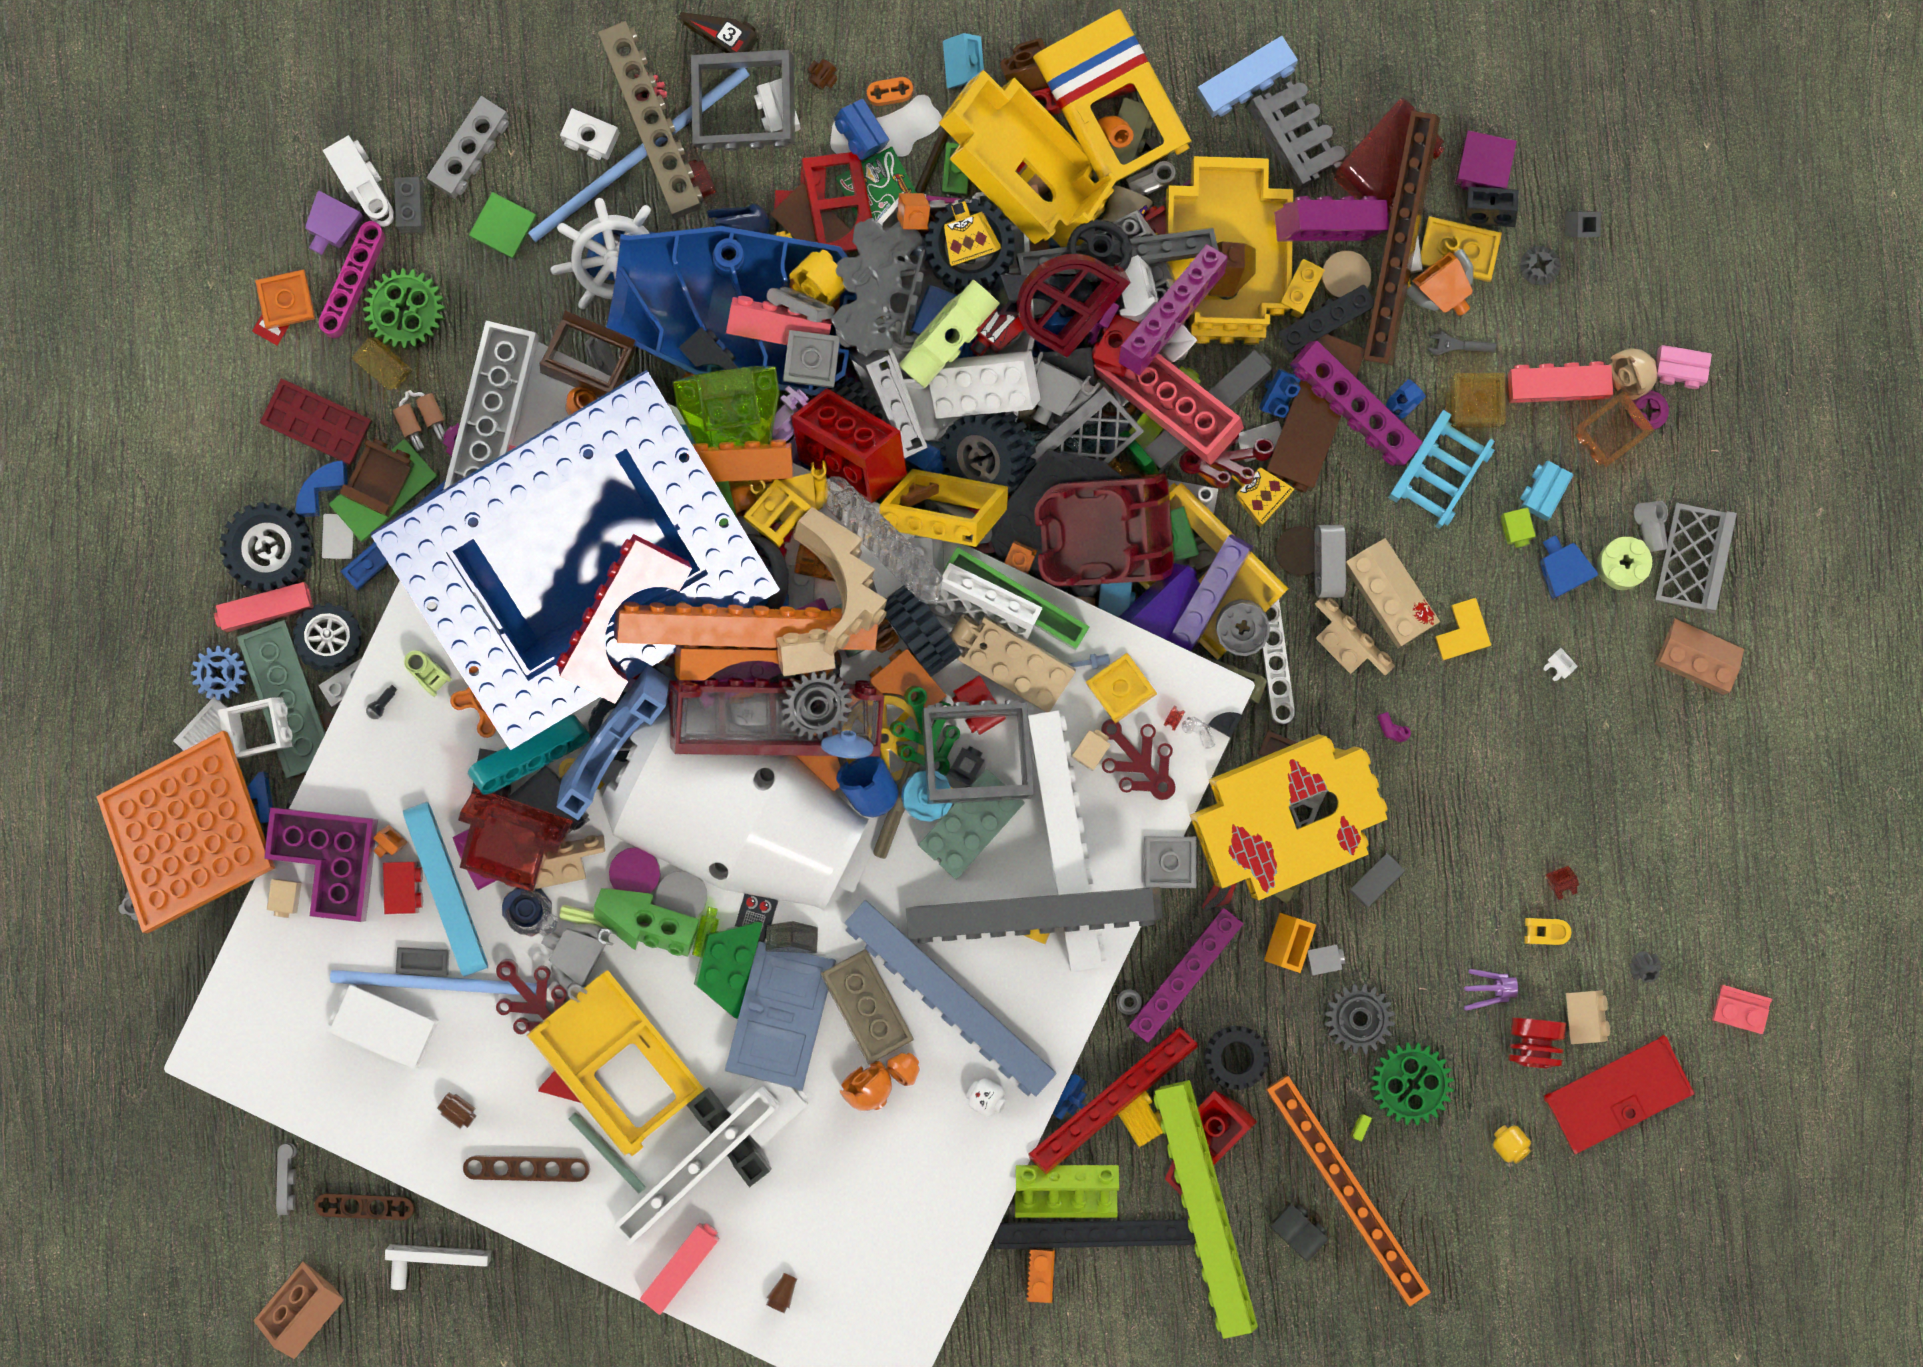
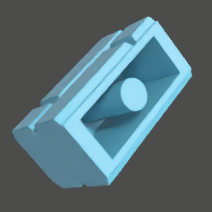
(1546, 490)

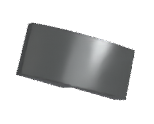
(1377, 881)

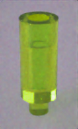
(707, 924)

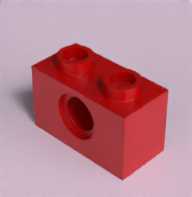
(1107, 356)

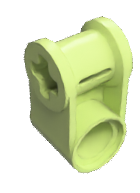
(427, 673)

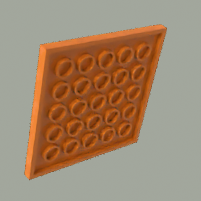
(185, 832)

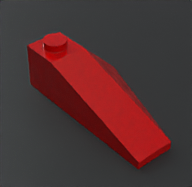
(1223, 1126)

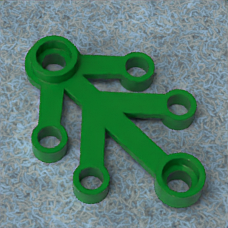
(939, 756)

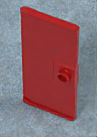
(1619, 1095)

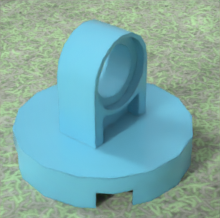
(915, 797)

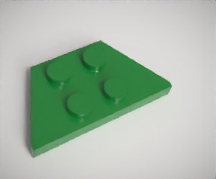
(727, 965)

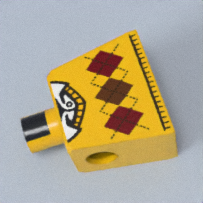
(969, 235)
(1262, 495)

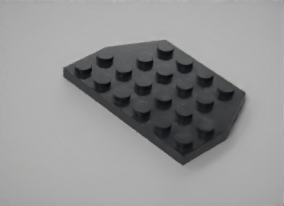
(1019, 518)

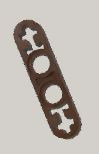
(364, 1206)

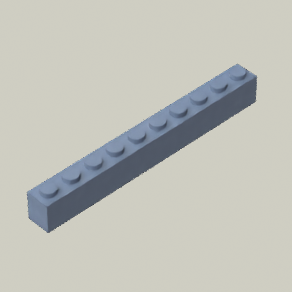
(949, 997)

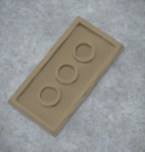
(866, 1006)

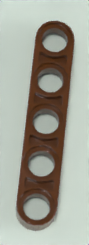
(538, 1163)

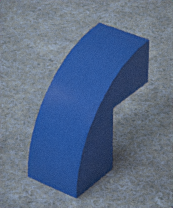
(326, 478)

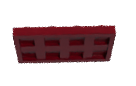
(316, 421)

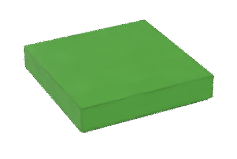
(502, 225)

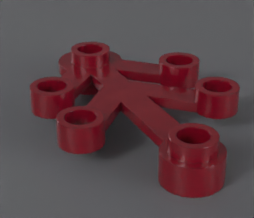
(1193, 464)
(1141, 762)
(536, 1003)

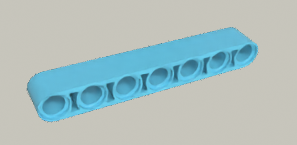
(445, 889)

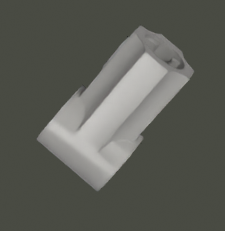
(1148, 181)
(1652, 518)

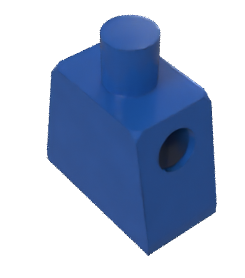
(1565, 567)

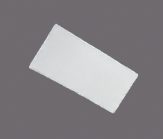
(862, 852)

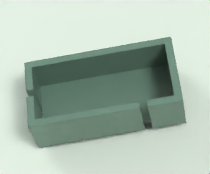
(968, 828)

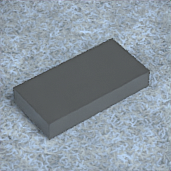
(422, 961)

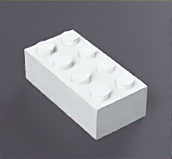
(985, 385)

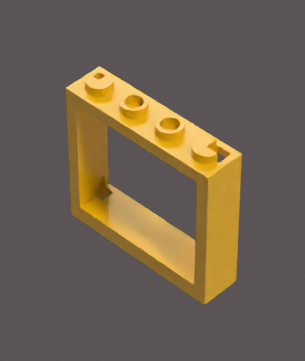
(985, 496)

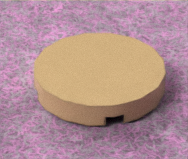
(1345, 273)

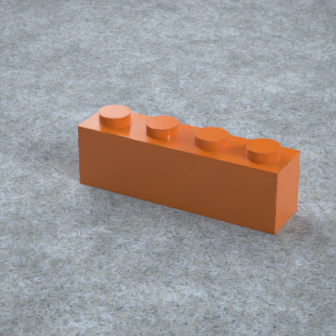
(747, 461)

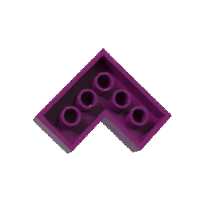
(341, 854)

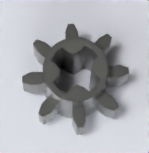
(1645, 966)

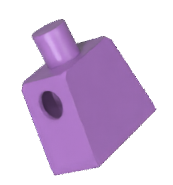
(331, 222)

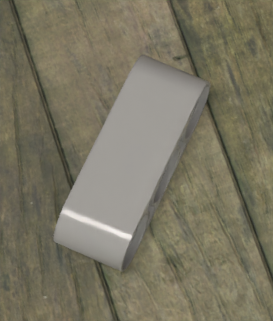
(1330, 561)

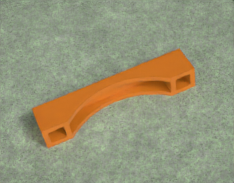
(701, 662)

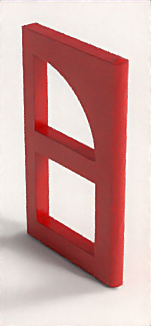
(859, 199)

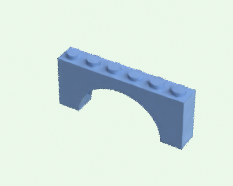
(640, 704)

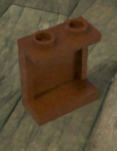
(378, 477)

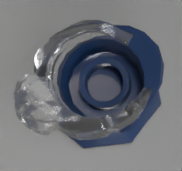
(529, 912)

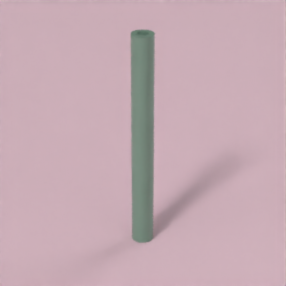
(607, 1153)

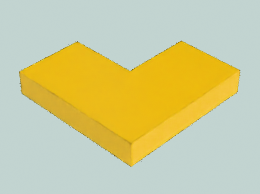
(1470, 633)

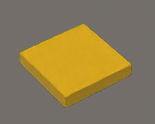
(1121, 688)

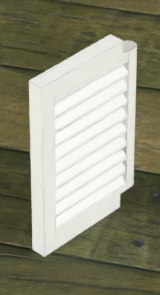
(202, 726)

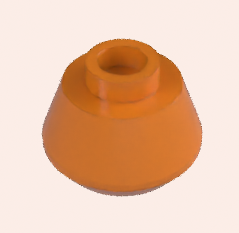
(578, 398)
(903, 1068)

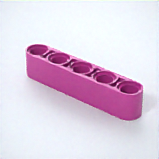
(354, 291)

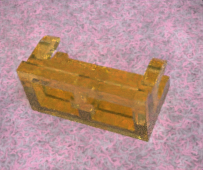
(381, 363)

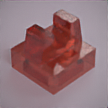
(1562, 880)

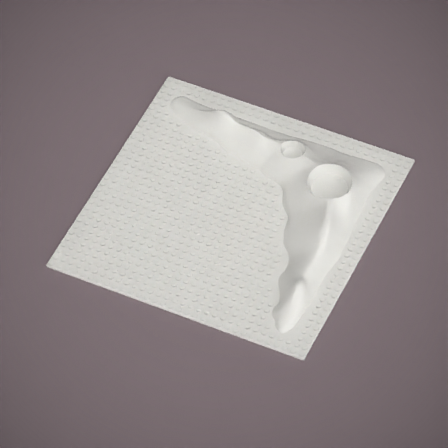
(862, 1207)

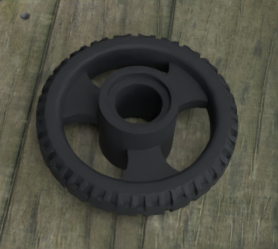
(1086, 232)

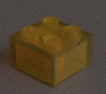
(1478, 400)

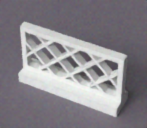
(986, 598)

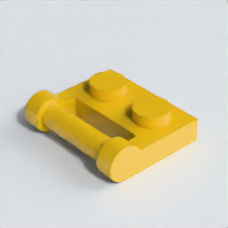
(771, 506)

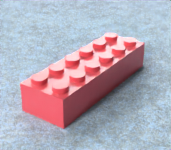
(1178, 406)

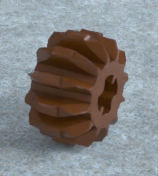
(886, 636)

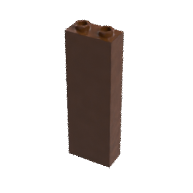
(1311, 424)

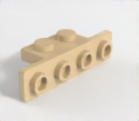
(1347, 642)
(568, 863)

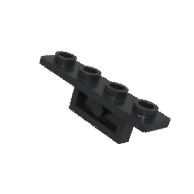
(1326, 319)

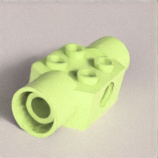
(932, 350)

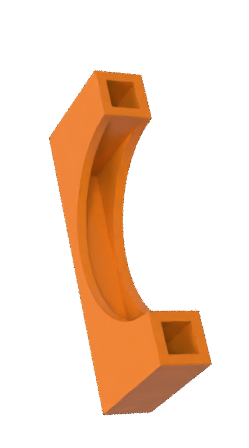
(893, 679)

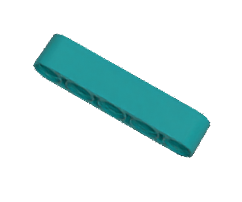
(543, 748)

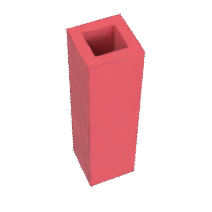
(263, 607)
(680, 1267)

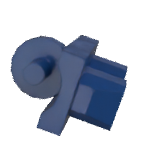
(1279, 393)
(1071, 1097)

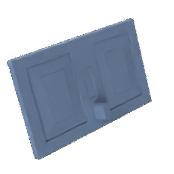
(779, 1017)

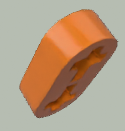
(889, 85)

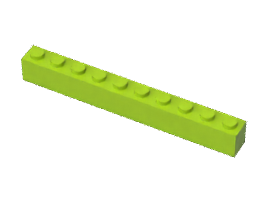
(1206, 1209)

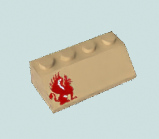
(1391, 593)

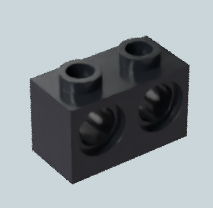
(1491, 206)

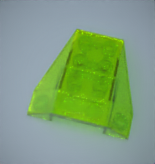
(729, 405)

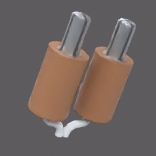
(408, 421)

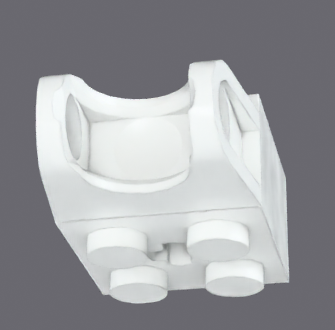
(359, 178)

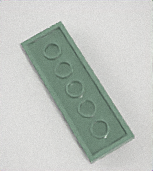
(279, 673)

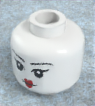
(986, 1097)

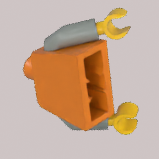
(1445, 282)

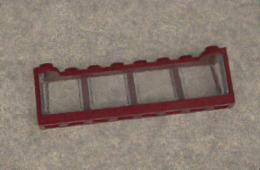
(747, 720)

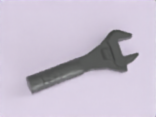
(1449, 344)

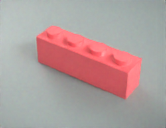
(769, 322)
(1560, 383)

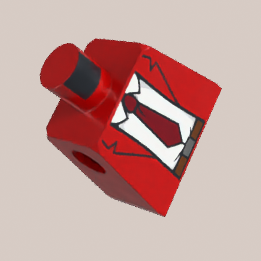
(996, 333)

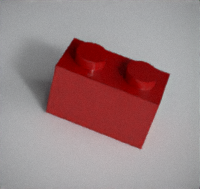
(402, 887)

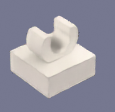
(1562, 663)

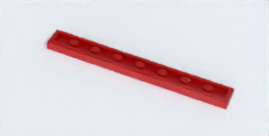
(1112, 1100)

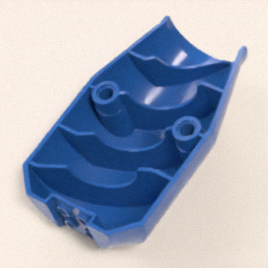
(680, 283)

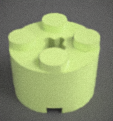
(1633, 552)

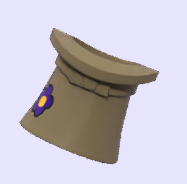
(1124, 202)

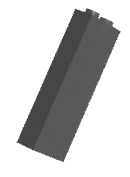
(1229, 391)

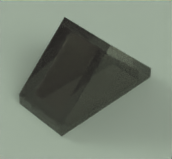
(791, 937)

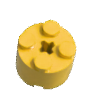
(818, 277)

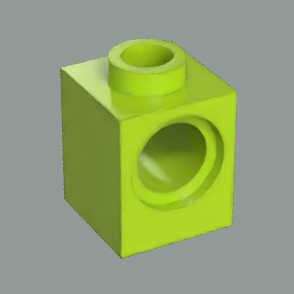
(1518, 527)

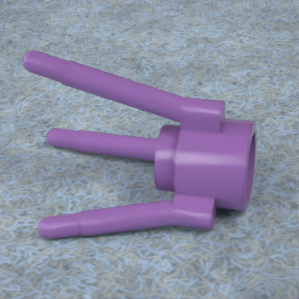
(1503, 987)

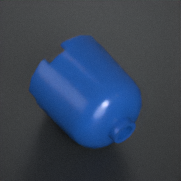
(868, 786)

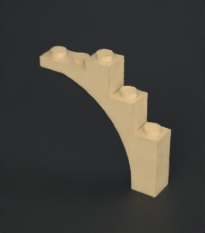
(841, 553)

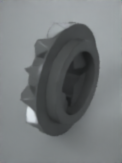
(1535, 275)

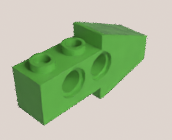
(626, 909)

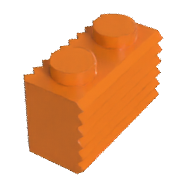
(1040, 1275)

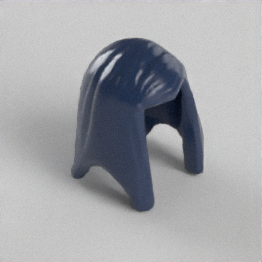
(745, 218)

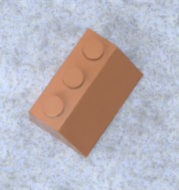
(1700, 657)
(298, 1310)

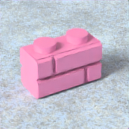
(1682, 366)

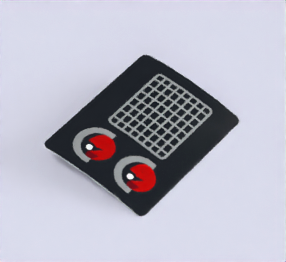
(757, 909)

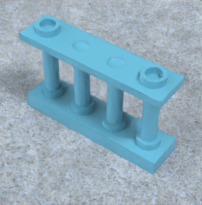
(1430, 448)

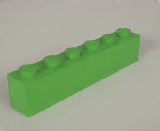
(1051, 618)

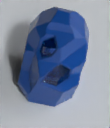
(1405, 399)

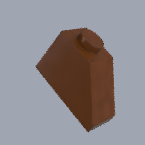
(1023, 66)
(1239, 268)

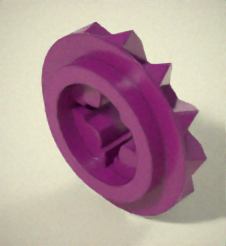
(1656, 402)

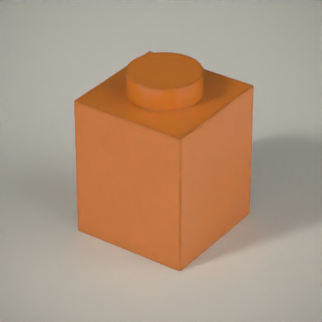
(913, 211)

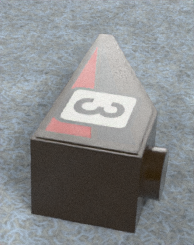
(722, 32)

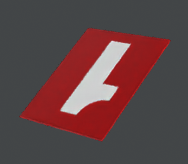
(272, 335)

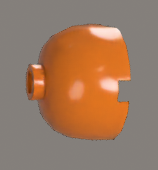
(867, 1088)

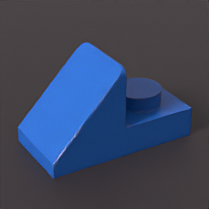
(260, 790)

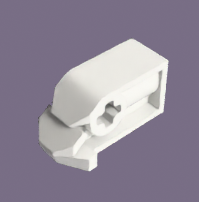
(1140, 294)

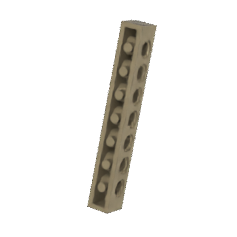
(613, 40)

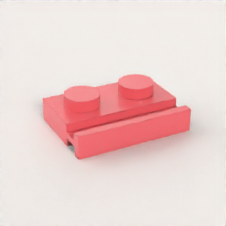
(1741, 1009)

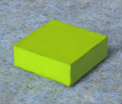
(1360, 1127)

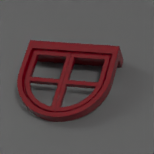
(1087, 314)

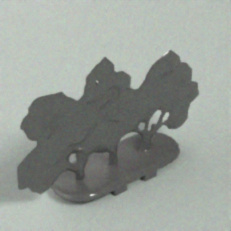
(875, 279)

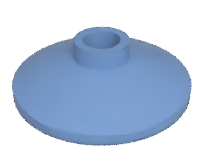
(847, 745)

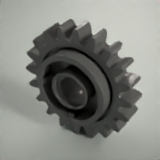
(818, 719)
(1375, 1023)

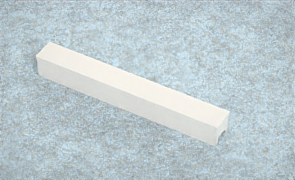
(696, 1165)

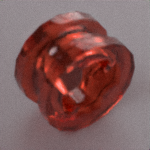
(1174, 718)

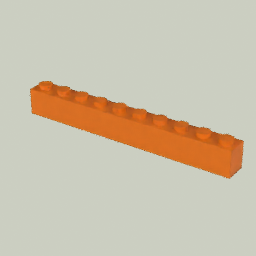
(726, 626)
(1347, 1190)

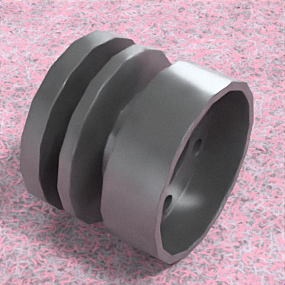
(1249, 640)

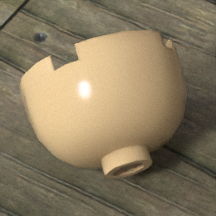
(1633, 372)

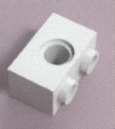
(581, 123)

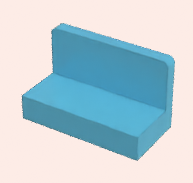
(962, 59)

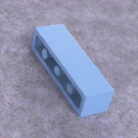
(1246, 77)

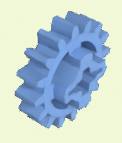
(226, 666)

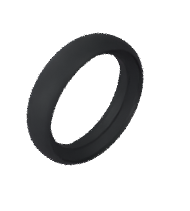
(778, 566)

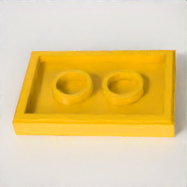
(1478, 243)

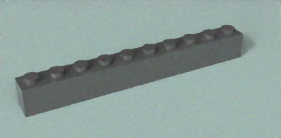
(1034, 913)

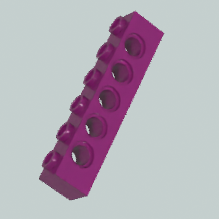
(1173, 309)
(1404, 440)
(1185, 975)

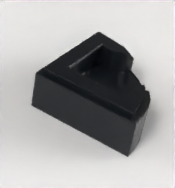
(1225, 722)

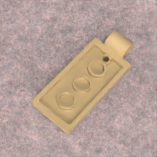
(1012, 661)

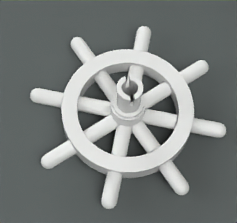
(608, 253)

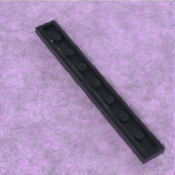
(1093, 1234)

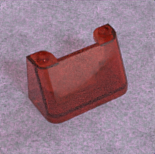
(1377, 160)

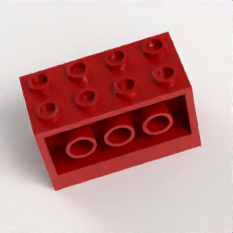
(851, 444)

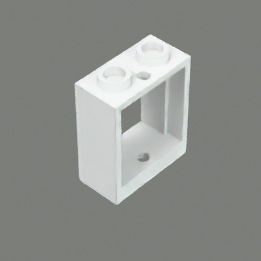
(231, 723)

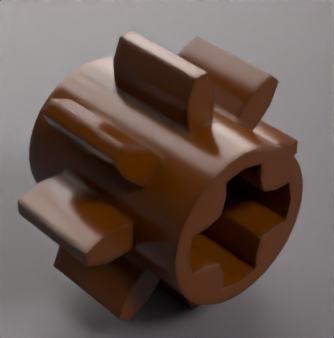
(822, 74)

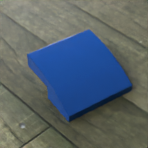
(931, 305)

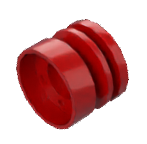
(1537, 1042)

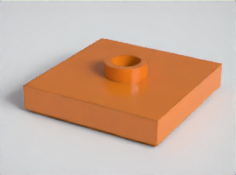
(285, 299)

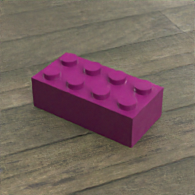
(1331, 219)

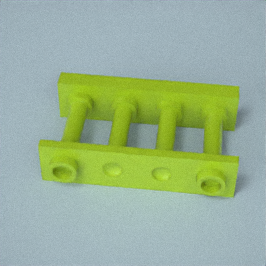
(1067, 1191)

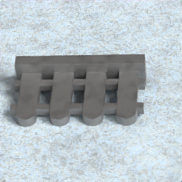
(1287, 151)

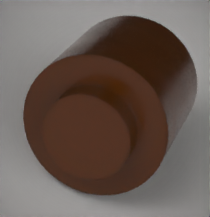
(457, 1110)

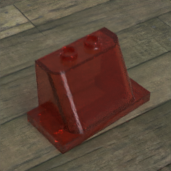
(509, 839)

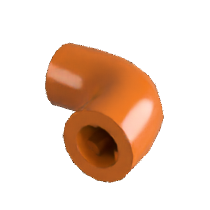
(1116, 130)

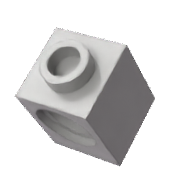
(1325, 960)

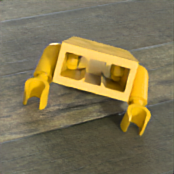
(807, 486)

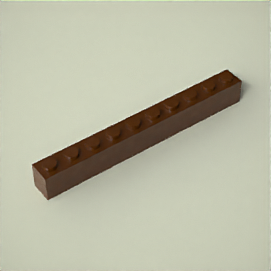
(1402, 237)

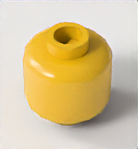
(1511, 1144)

